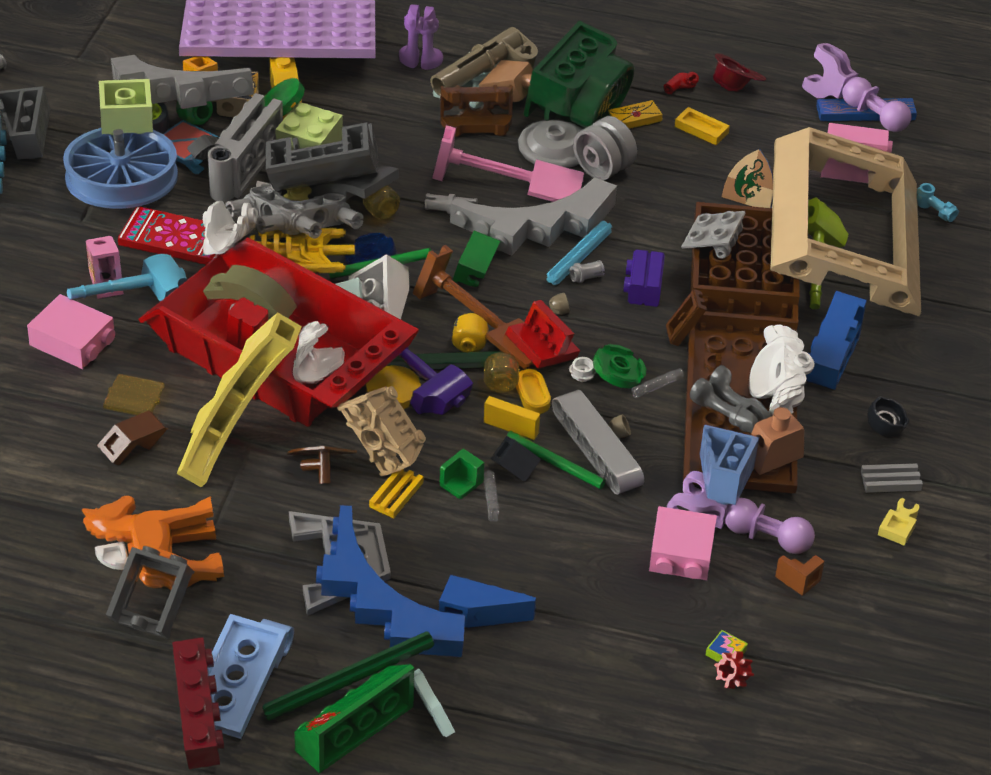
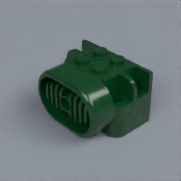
(580, 78)

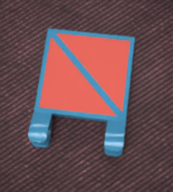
(182, 136)

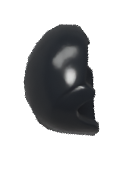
(887, 417)

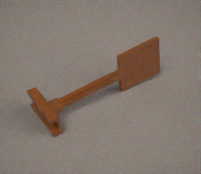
(434, 277)

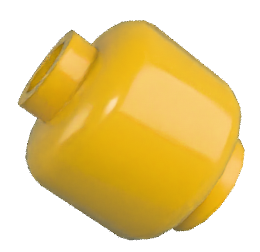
(469, 333)

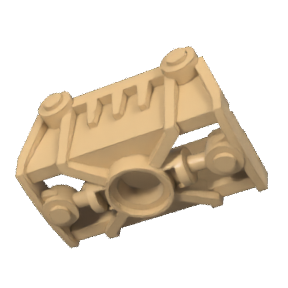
(384, 429)

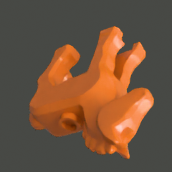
(159, 531)

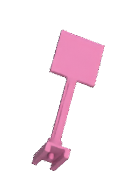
(546, 179)

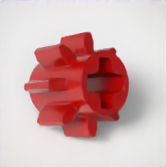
(726, 670)

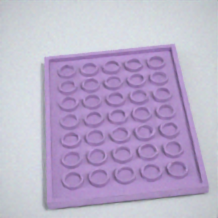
(279, 28)

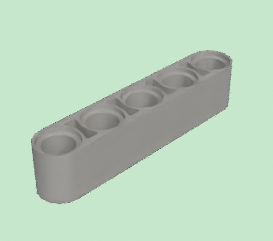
(598, 442)

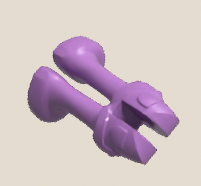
(426, 26)

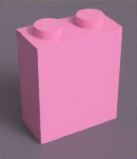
(868, 136)
(71, 331)

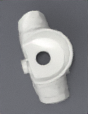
(221, 229)
(314, 363)
(780, 369)

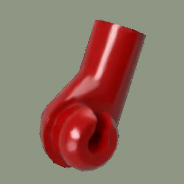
(681, 81)

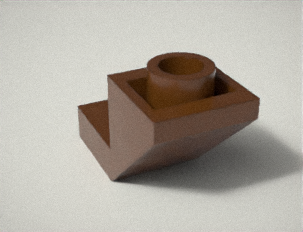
(124, 436)

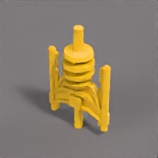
(309, 251)

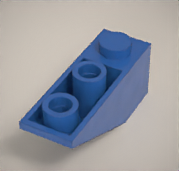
(485, 603)

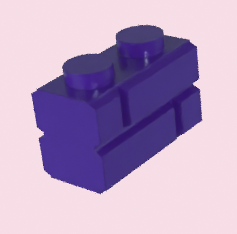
(645, 277)

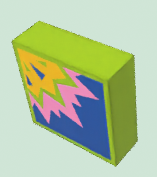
(725, 643)

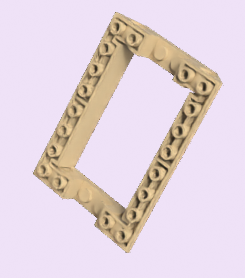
(809, 259)

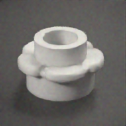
(582, 369)

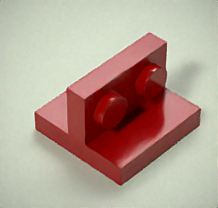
(543, 337)

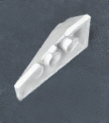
(385, 284)

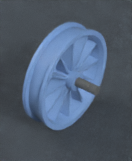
(91, 166)

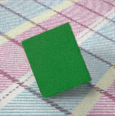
(461, 474)

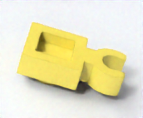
(899, 524)

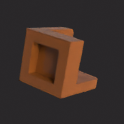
(798, 575)

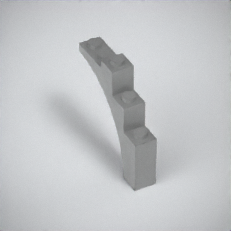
(186, 87)
(539, 223)

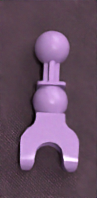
(843, 82)
(793, 534)

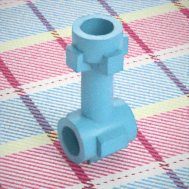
(926, 198)

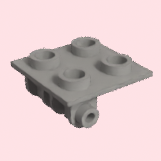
(715, 230)

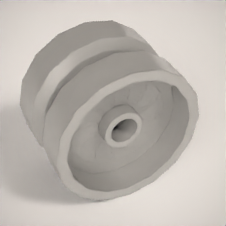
(605, 148)

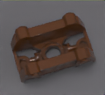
(477, 119)

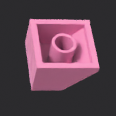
(682, 543)

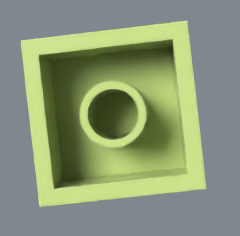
(126, 106)
(311, 126)

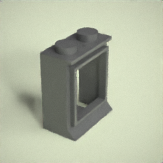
(149, 558)

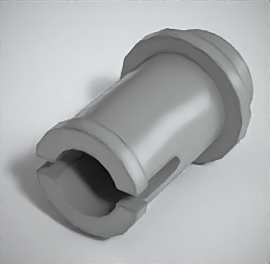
(579, 272)

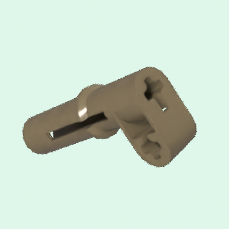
(484, 58)

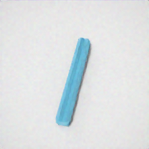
(579, 252)

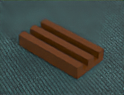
(685, 317)

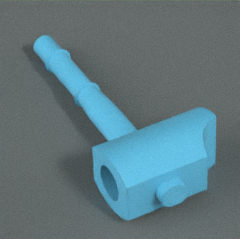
(158, 273)

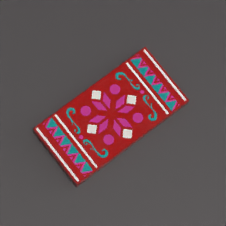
(165, 234)

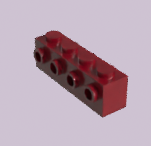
(196, 703)

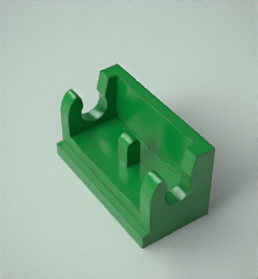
(476, 258)

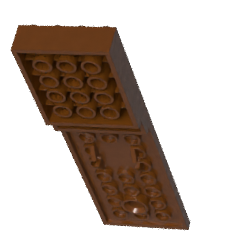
(740, 303)

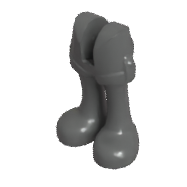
(713, 393)

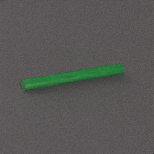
(402, 258)
(559, 461)

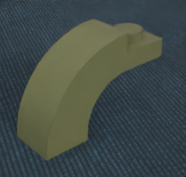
(252, 285)

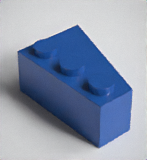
(836, 339)

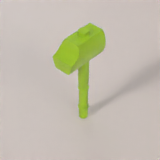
(826, 228)

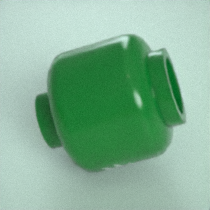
(195, 115)

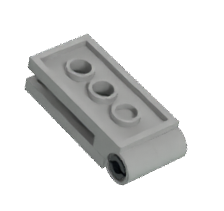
(242, 148)

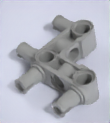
(297, 216)

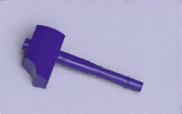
(441, 390)

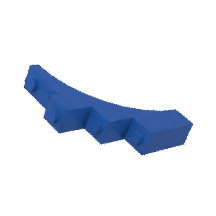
(376, 603)

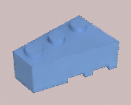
(726, 463)

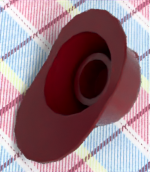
(732, 74)

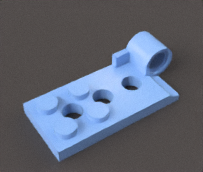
(270, 642)

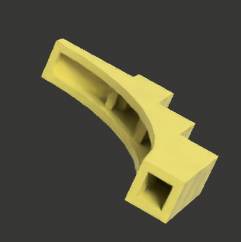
(237, 387)

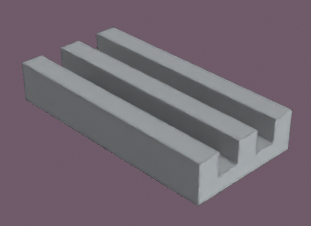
(884, 478)

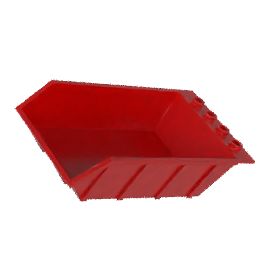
(366, 333)

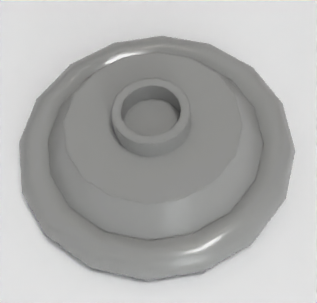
(550, 142)

